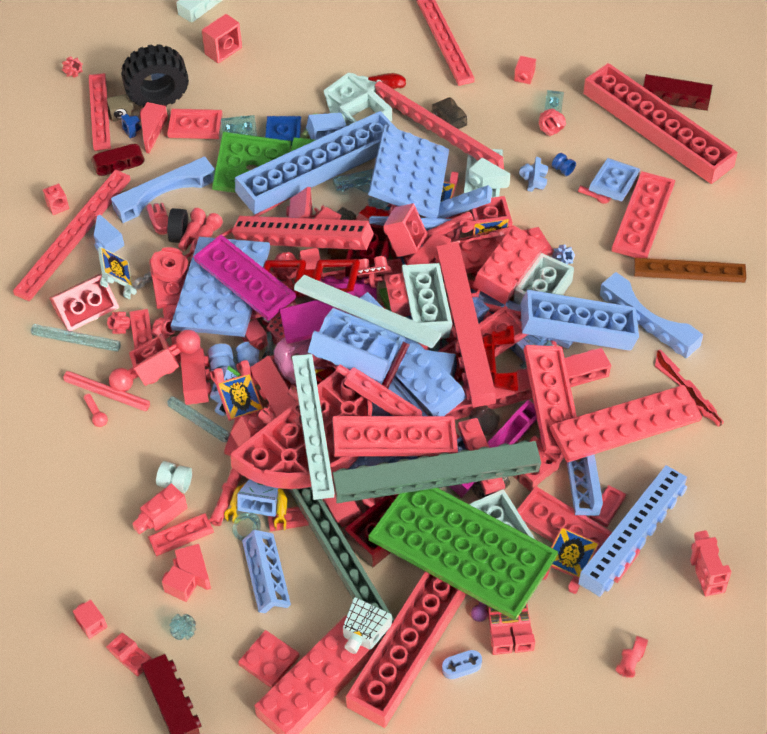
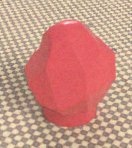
(162, 326)

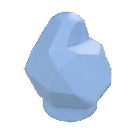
(247, 352)

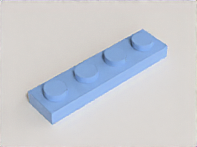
(465, 202)

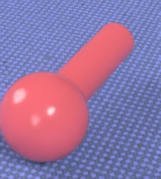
(601, 198)
(99, 418)

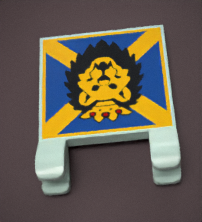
(115, 269)

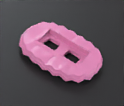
(283, 355)

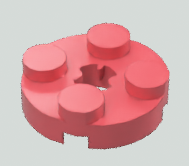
(165, 273)

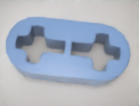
(462, 664)

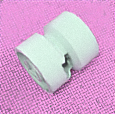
(178, 476)

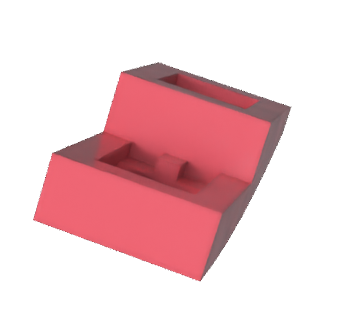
(128, 653)

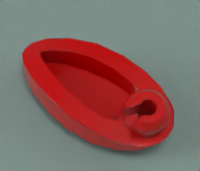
(390, 79)

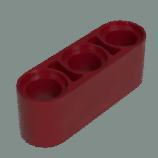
(118, 159)

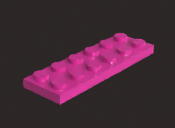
(245, 277)

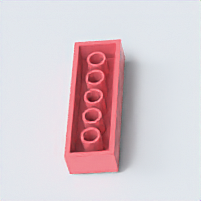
(312, 683)

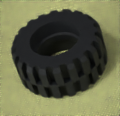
(152, 61)

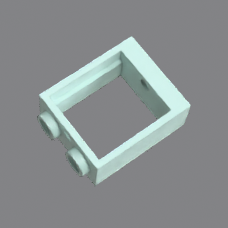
(366, 100)

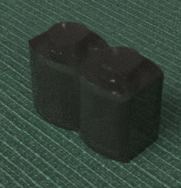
(450, 112)

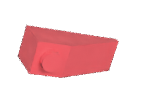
(153, 120)

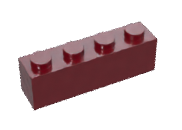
(679, 92)
(169, 696)

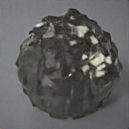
(487, 418)

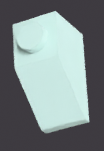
(487, 173)

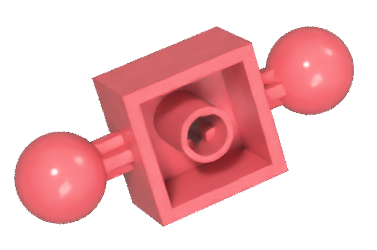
(154, 360)

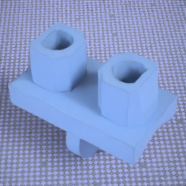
(533, 173)

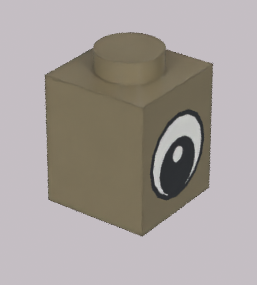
(119, 106)

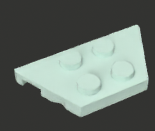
(347, 89)

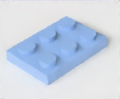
(614, 179)

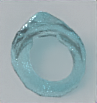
(270, 346)
(252, 516)

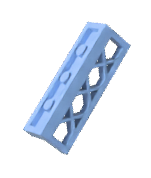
(590, 482)
(261, 569)

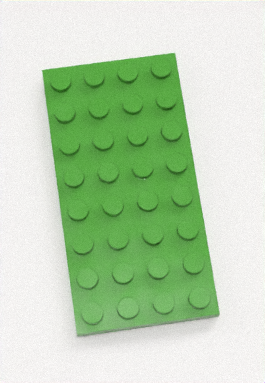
(465, 548)

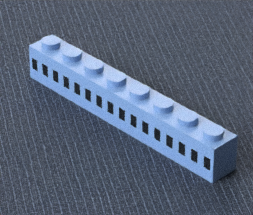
(632, 531)

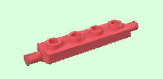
(377, 393)

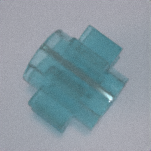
(182, 627)

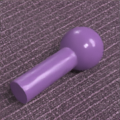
(479, 612)

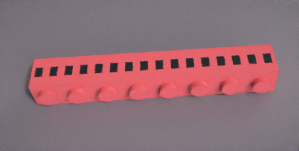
(304, 232)

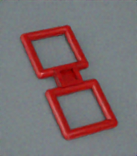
(317, 272)

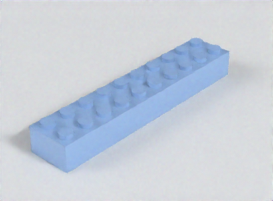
(311, 164)

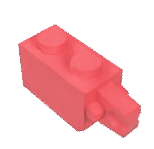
(160, 510)

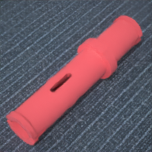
(225, 497)

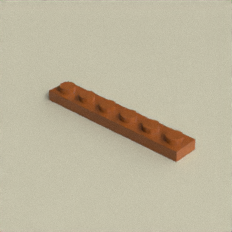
(689, 270)

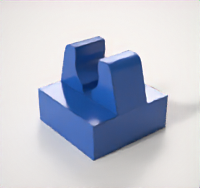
(130, 125)

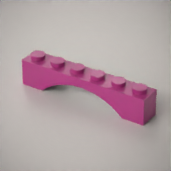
(509, 434)

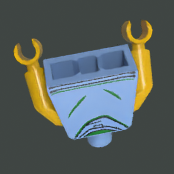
(258, 499)

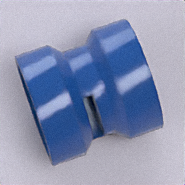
(564, 164)

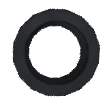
(177, 224)

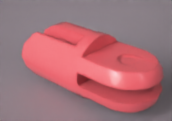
(158, 218)

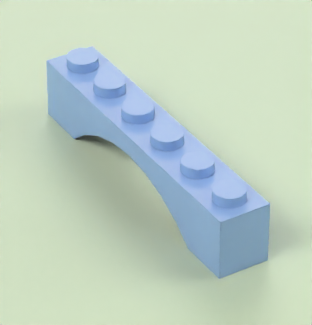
(132, 202)
(679, 336)

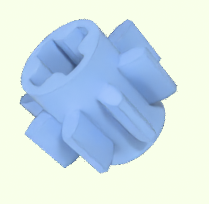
(563, 254)

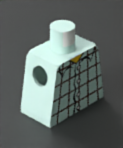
(364, 625)

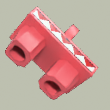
(380, 268)

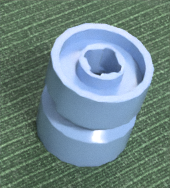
(220, 356)

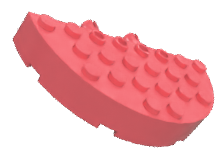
(278, 451)

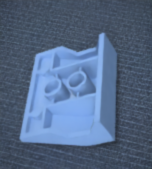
(356, 344)

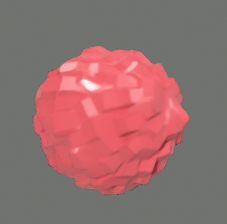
(551, 122)
(285, 273)

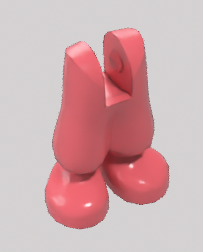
(199, 228)

